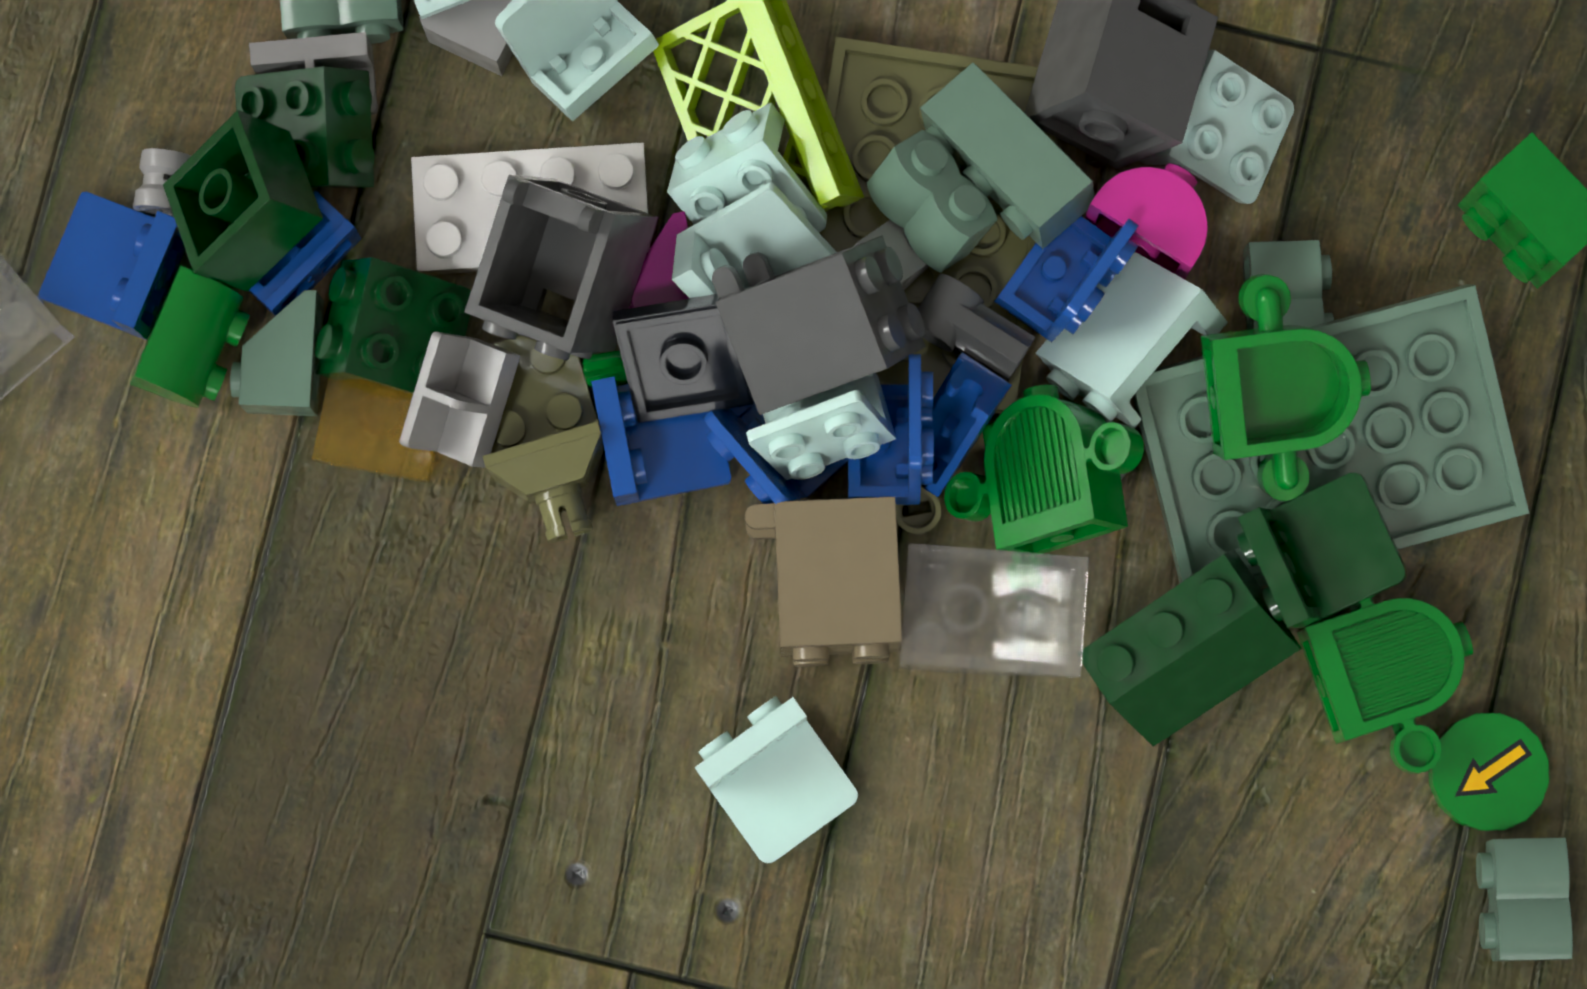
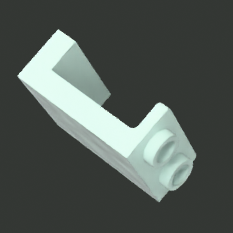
(1127, 337)

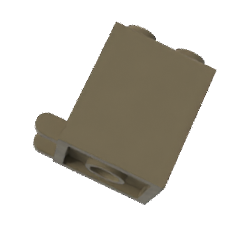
(834, 577)

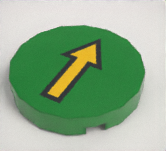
(1489, 772)

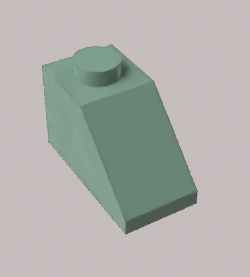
(281, 362)

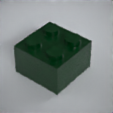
(242, 201)

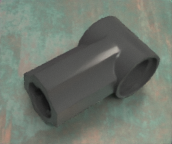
(960, 322)

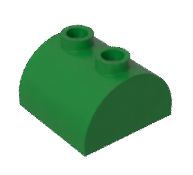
(189, 339)

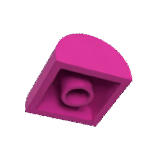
(1164, 207)

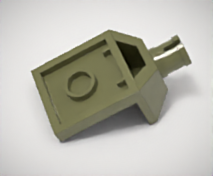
(547, 438)

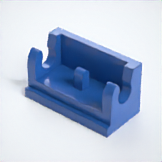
(308, 260)
(960, 415)

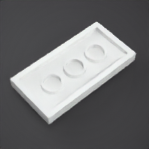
(461, 194)

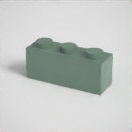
(1008, 157)

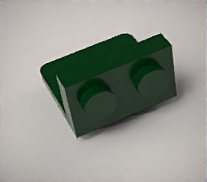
(325, 115)
(385, 322)
(1321, 551)

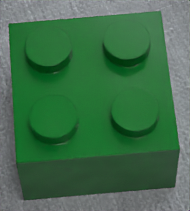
(1529, 211)

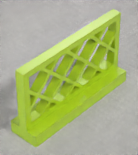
(790, 84)

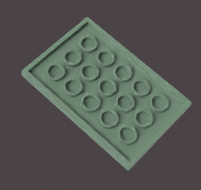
(1423, 439)

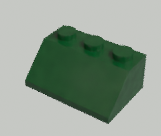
(1189, 649)

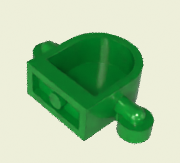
(1278, 389)
(1048, 475)
(1385, 670)

